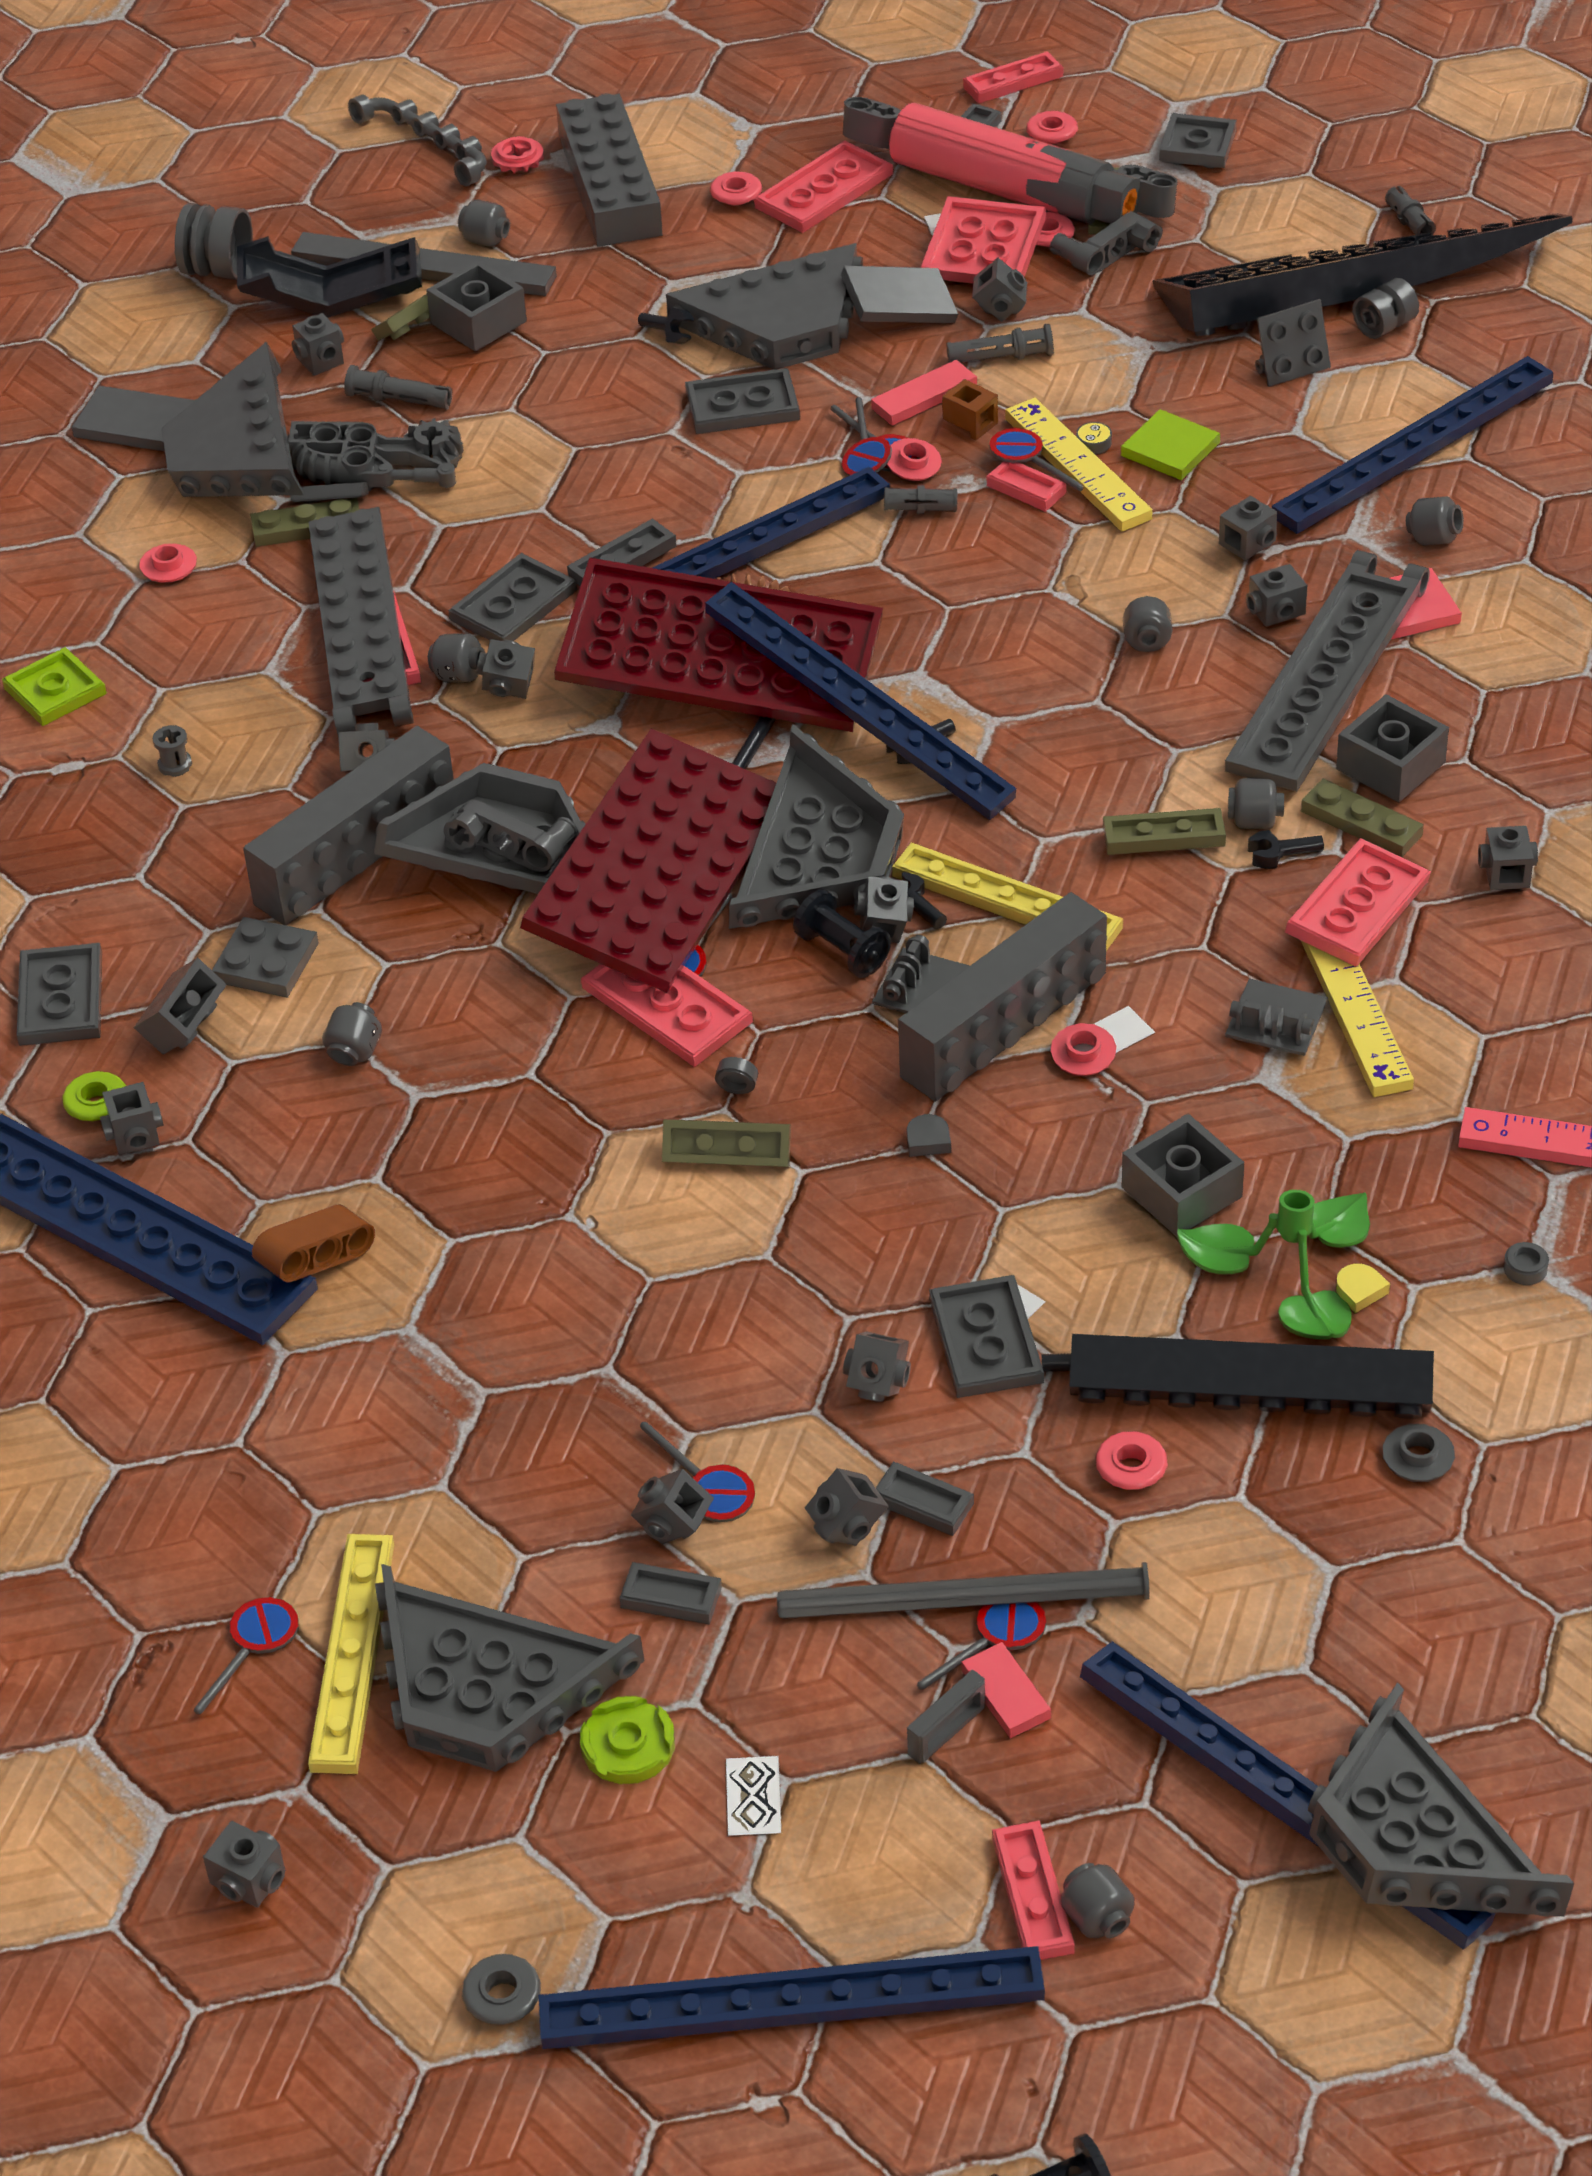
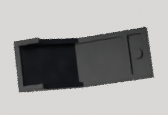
(328, 288)

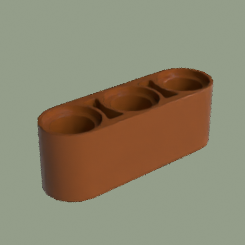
(313, 1243)

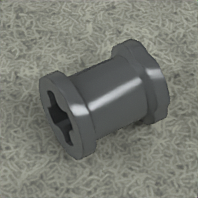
(172, 750)

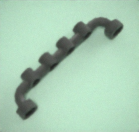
(468, 151)

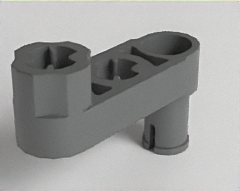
(1109, 244)
(486, 827)

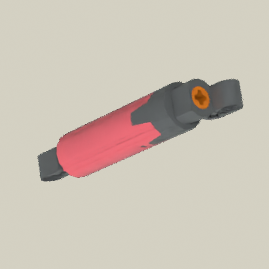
(1009, 163)

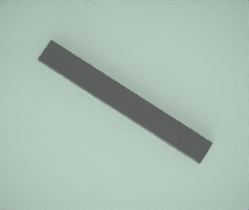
(435, 264)

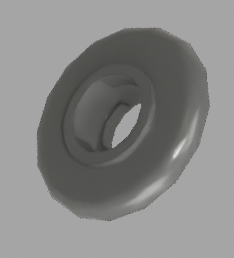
(1413, 1466)
(495, 1971)

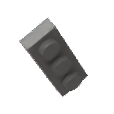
(632, 548)

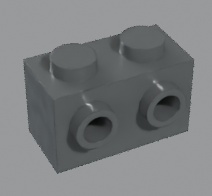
(180, 1006)

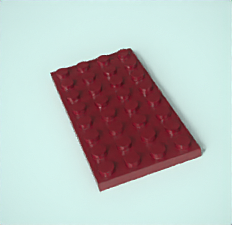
(651, 638)
(654, 861)

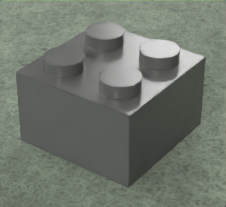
(476, 305)
(1392, 748)
(1182, 1174)

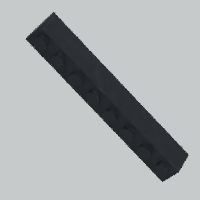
(1251, 1374)

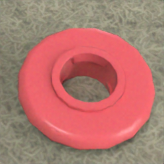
(1052, 127)
(735, 188)
(1053, 225)
(914, 468)
(179, 565)
(1080, 1062)
(1136, 1446)

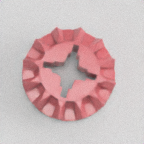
(527, 153)

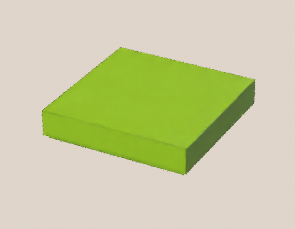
(1170, 444)
(54, 686)

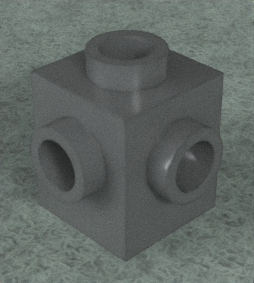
(1000, 290)
(318, 344)
(1248, 527)
(1277, 595)
(506, 668)
(354, 742)
(1508, 857)
(884, 905)
(131, 1118)
(888, 1355)
(671, 1506)
(845, 1507)
(245, 1864)

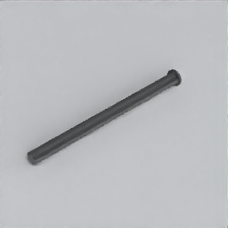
(964, 1592)

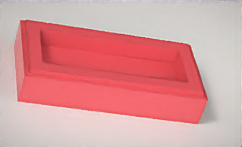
(1026, 485)
(1008, 1690)

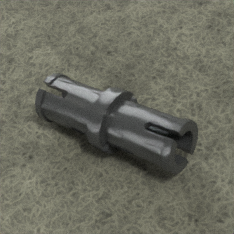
(1409, 211)
(920, 499)

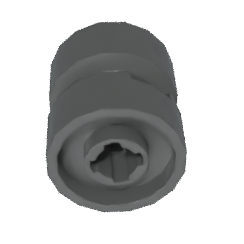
(1385, 308)

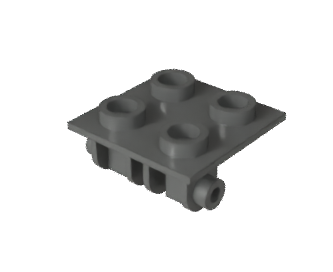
(1293, 343)
(915, 976)
(1276, 1017)

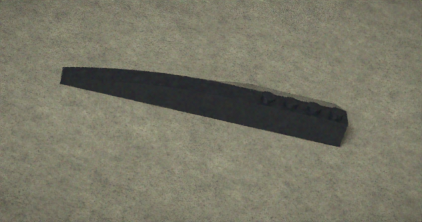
(1269, 285)

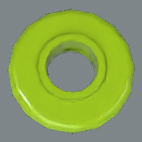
(86, 1087)

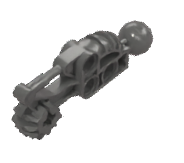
(358, 454)

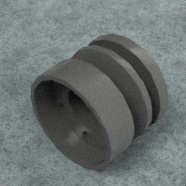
(209, 239)

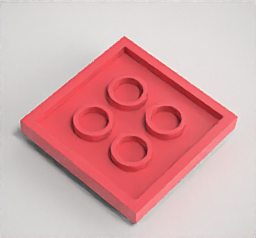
(978, 232)

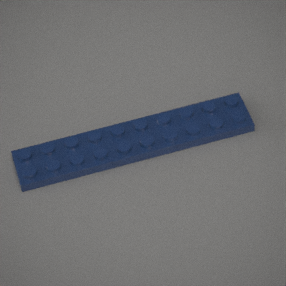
(143, 1234)

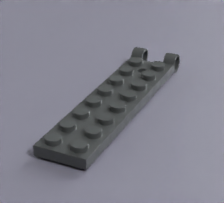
(359, 618)
(1325, 673)

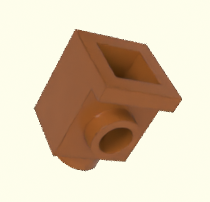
(971, 408)

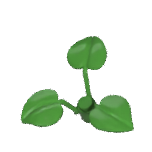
(1336, 1224)

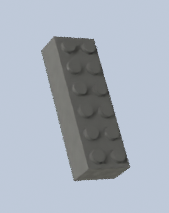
(609, 170)
(336, 830)
(1002, 996)

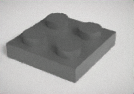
(1197, 140)
(266, 956)

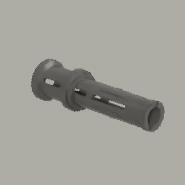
(1017, 338)
(382, 386)

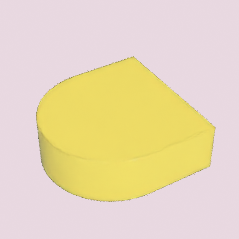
(1360, 1286)

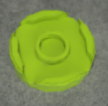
(627, 1740)

